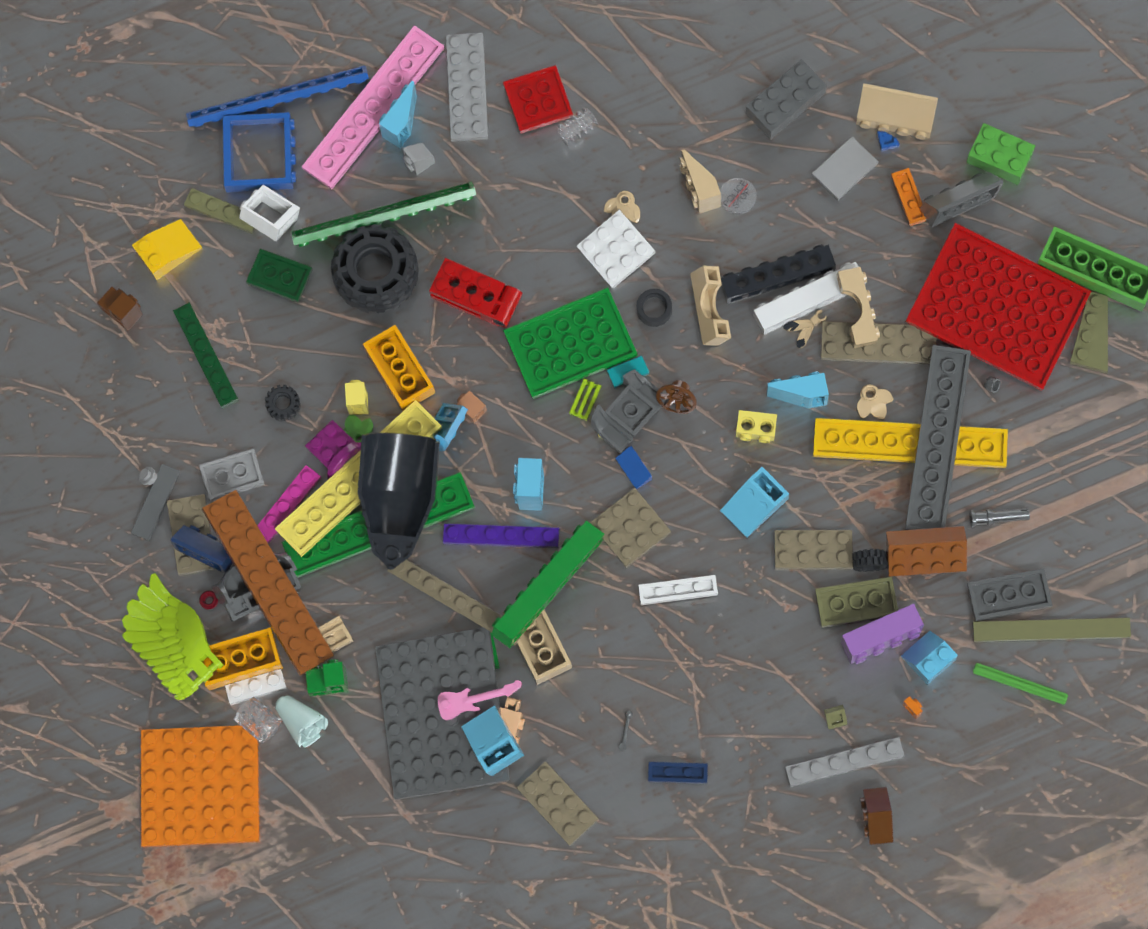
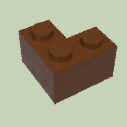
(121, 307)
(878, 814)

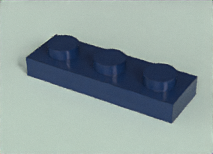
(677, 772)

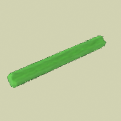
(1020, 683)

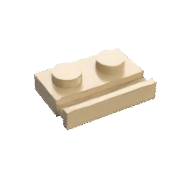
(335, 634)

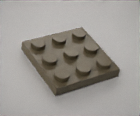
(631, 527)

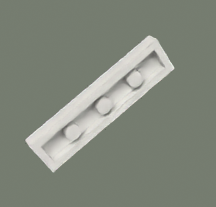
(678, 590)

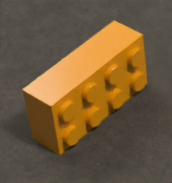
(398, 367)
(244, 658)

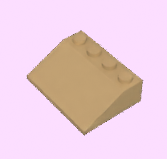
(896, 111)

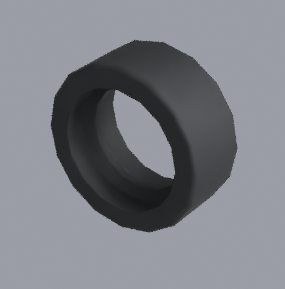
(654, 293)

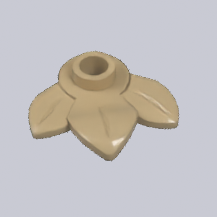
(629, 209)
(876, 404)

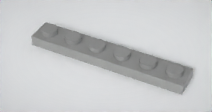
(844, 761)

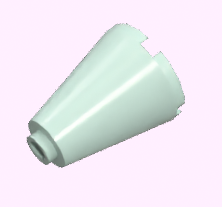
(300, 720)

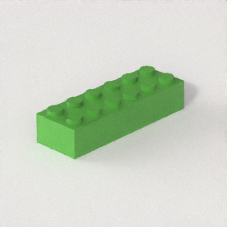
(1096, 268)

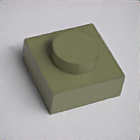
(835, 717)

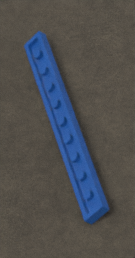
(271, 98)

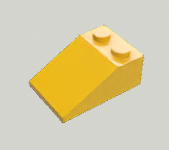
(166, 248)

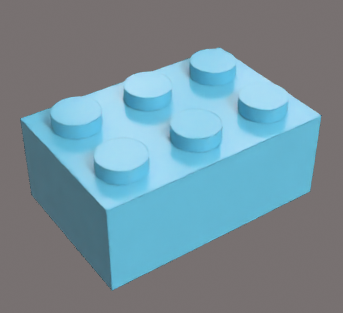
(529, 484)

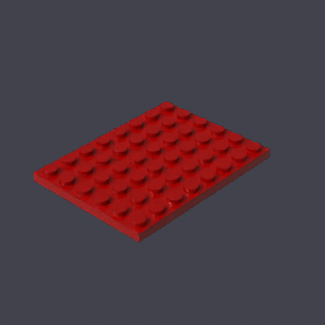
(998, 306)

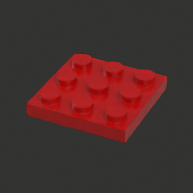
(538, 99)

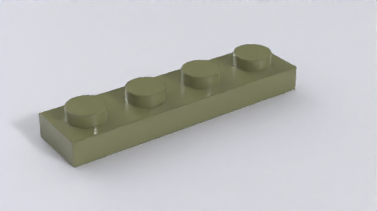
(216, 209)

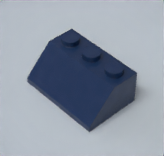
(201, 548)

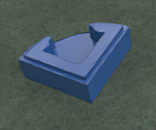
(887, 141)

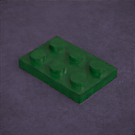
(279, 275)

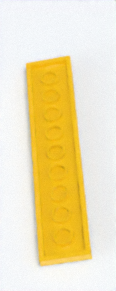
(900, 440)

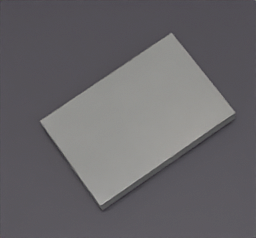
(845, 168)
(231, 473)

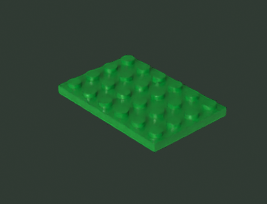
(570, 343)

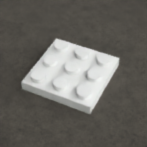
(616, 249)

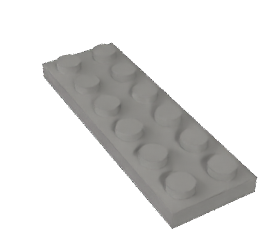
(467, 87)

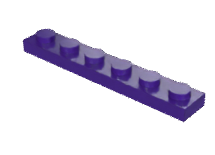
(501, 535)

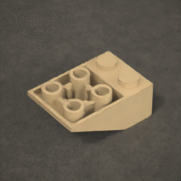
(700, 183)

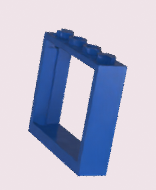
(290, 159)

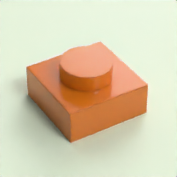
(913, 707)

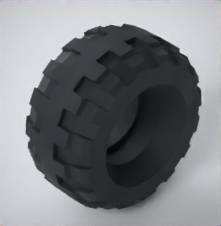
(380, 294)

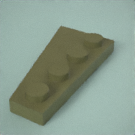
(1092, 338)

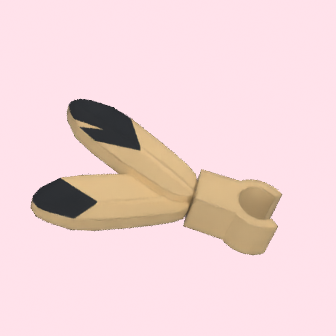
(806, 326)

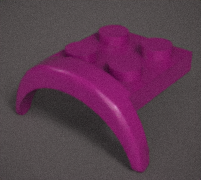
(333, 447)

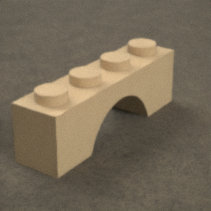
(852, 283)
(705, 287)

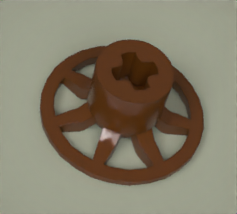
(677, 394)

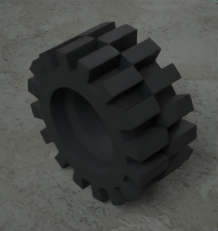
(282, 413)
(869, 560)

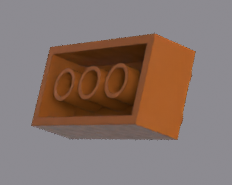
(926, 551)

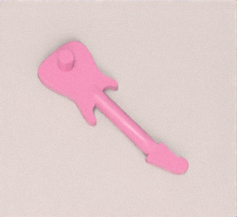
(453, 704)

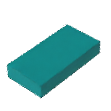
(616, 373)

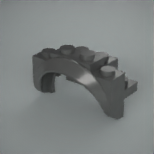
(236, 595)

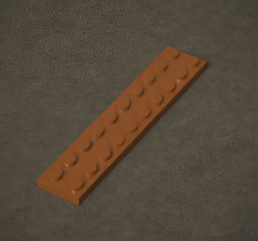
(267, 582)

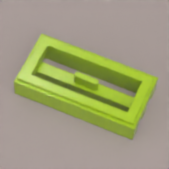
(591, 385)

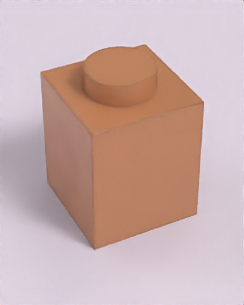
(475, 407)

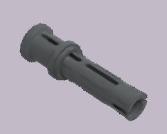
(989, 517)

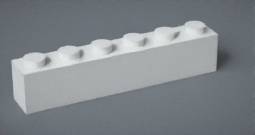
(800, 301)

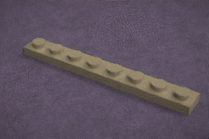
(446, 594)

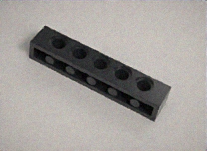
(771, 282)

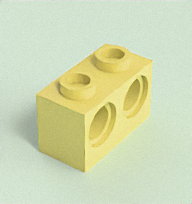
(356, 398)
(756, 420)

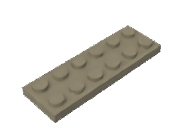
(895, 344)

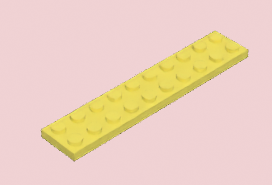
(340, 492)

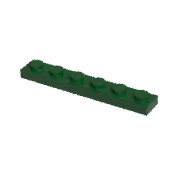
(205, 355)

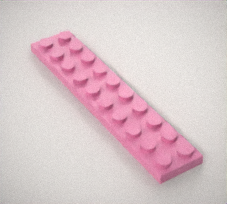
(362, 118)

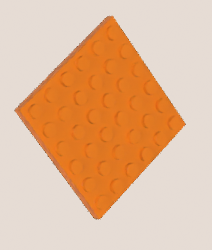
(199, 786)

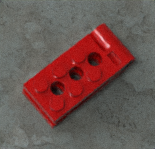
(495, 312)

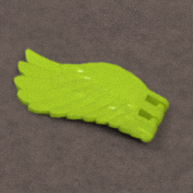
(169, 638)

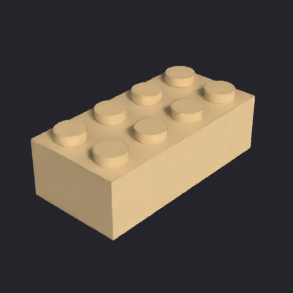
(543, 650)

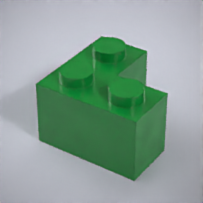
(327, 680)

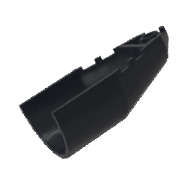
(397, 491)

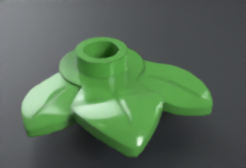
(356, 428)

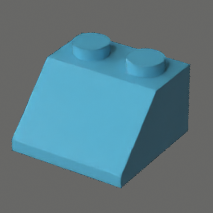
(929, 657)

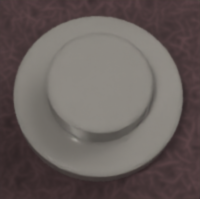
(148, 476)

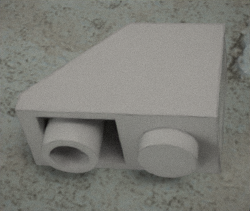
(417, 158)

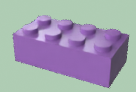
(882, 634)

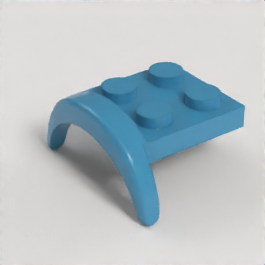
(450, 418)

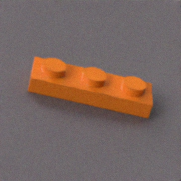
(908, 196)

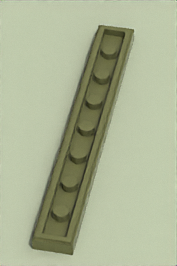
(1051, 629)

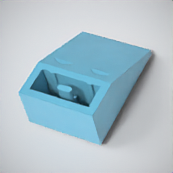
(398, 122)
(802, 391)
(755, 502)
(492, 741)

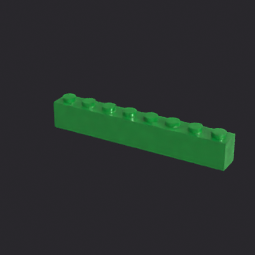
(547, 584)

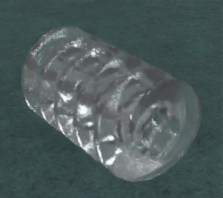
(576, 125)

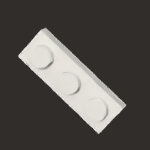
(255, 686)

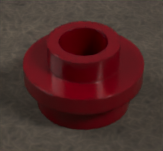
(208, 594)

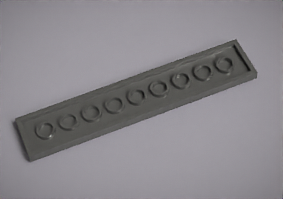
(938, 438)

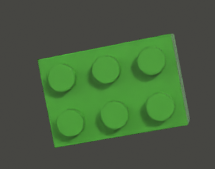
(1000, 154)

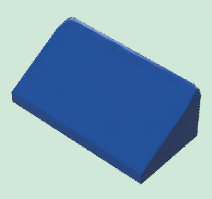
(634, 467)

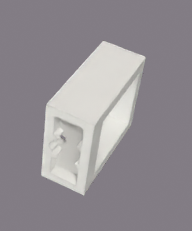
(280, 204)

